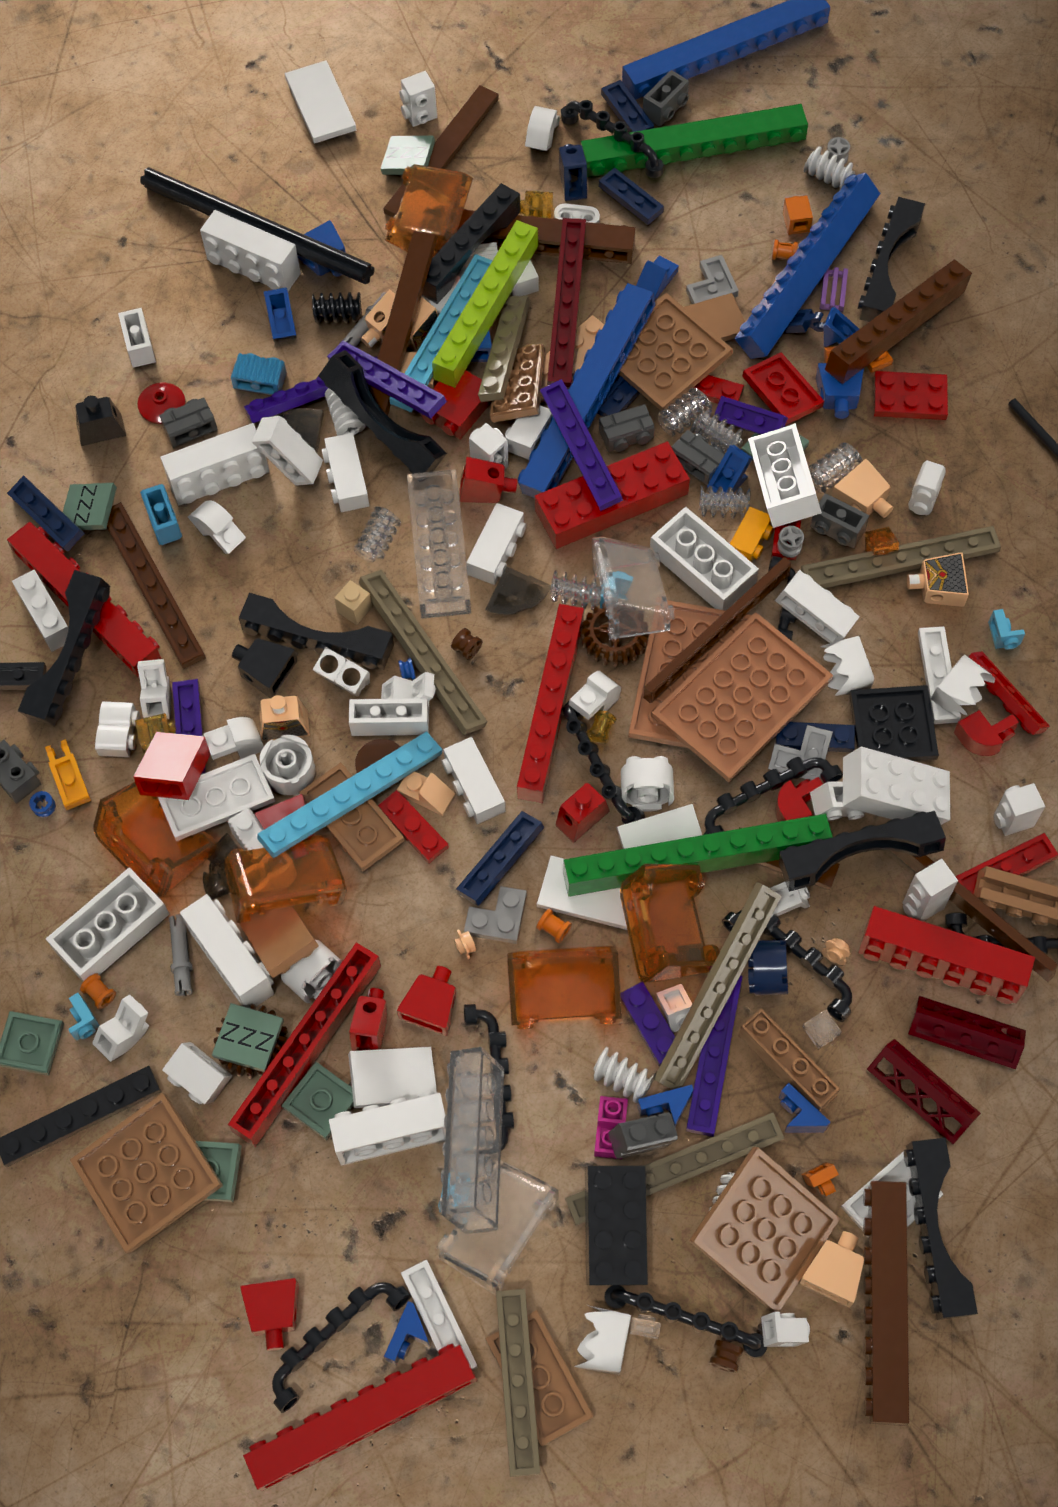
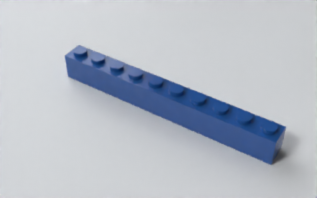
(726, 44)
(807, 266)
(590, 386)

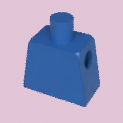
(326, 234)
(838, 395)

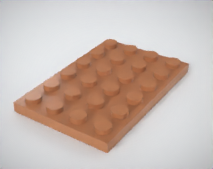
(663, 648)
(742, 696)

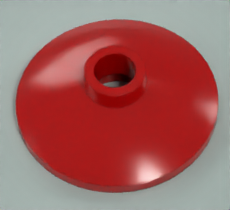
(151, 408)

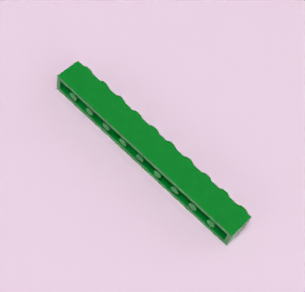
(700, 139)
(709, 851)

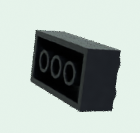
(616, 1225)

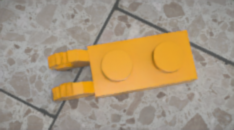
(68, 777)

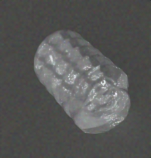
(683, 411)
(716, 432)
(834, 466)
(724, 502)
(377, 534)
(575, 590)

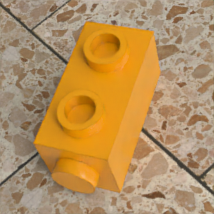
(751, 534)

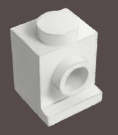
(784, 1330)

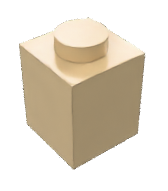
(353, 602)

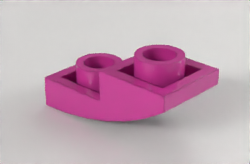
(611, 1113)

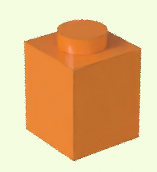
(797, 214)

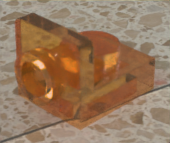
(881, 541)

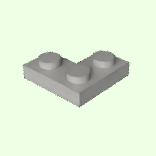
(717, 281)
(814, 744)
(503, 922)

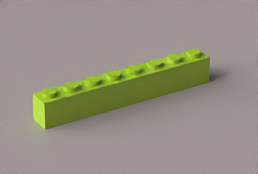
(485, 304)

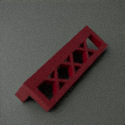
(966, 1034)
(930, 1084)

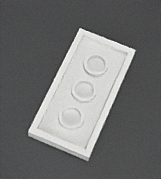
(218, 797)

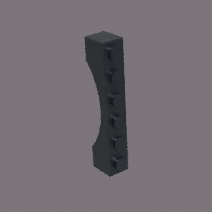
(491, 216)
(903, 226)
(348, 382)
(364, 646)
(45, 697)
(912, 835)
(951, 1290)

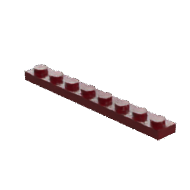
(566, 301)

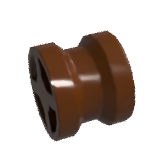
(466, 644)
(726, 1356)

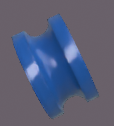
(407, 669)
(45, 811)

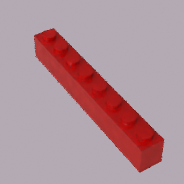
(55, 571)
(550, 704)
(305, 1044)
(360, 1417)

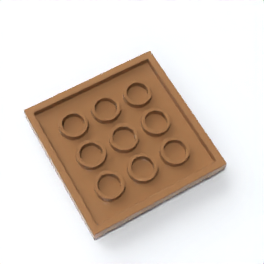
(672, 354)
(146, 1173)
(765, 1230)

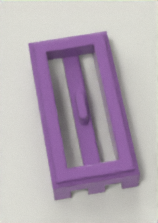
(835, 274)

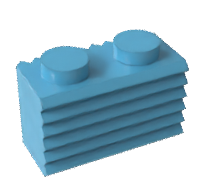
(258, 374)
(161, 514)

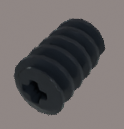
(336, 308)

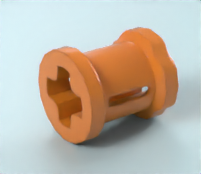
(783, 250)
(554, 926)
(98, 991)

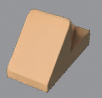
(427, 792)

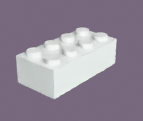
(250, 251)
(214, 465)
(784, 476)
(704, 560)
(894, 786)
(108, 925)
(228, 951)
(388, 1128)

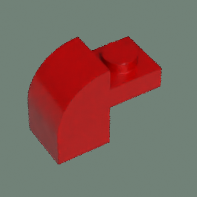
(982, 738)
(792, 800)

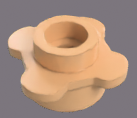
(465, 943)
(836, 951)

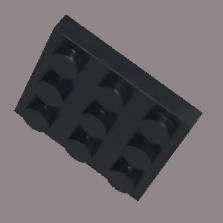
(895, 721)

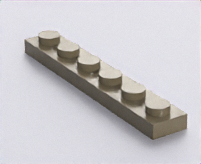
(504, 348)
(517, 1383)

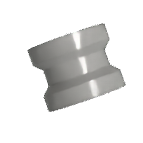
(839, 147)
(795, 537)

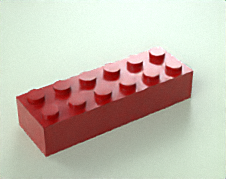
(643, 480)
(946, 955)

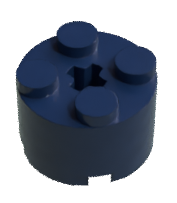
(769, 970)

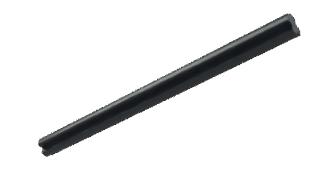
(305, 246)

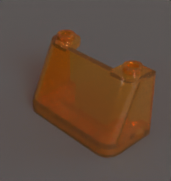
(429, 205)
(141, 838)
(294, 877)
(665, 922)
(564, 985)

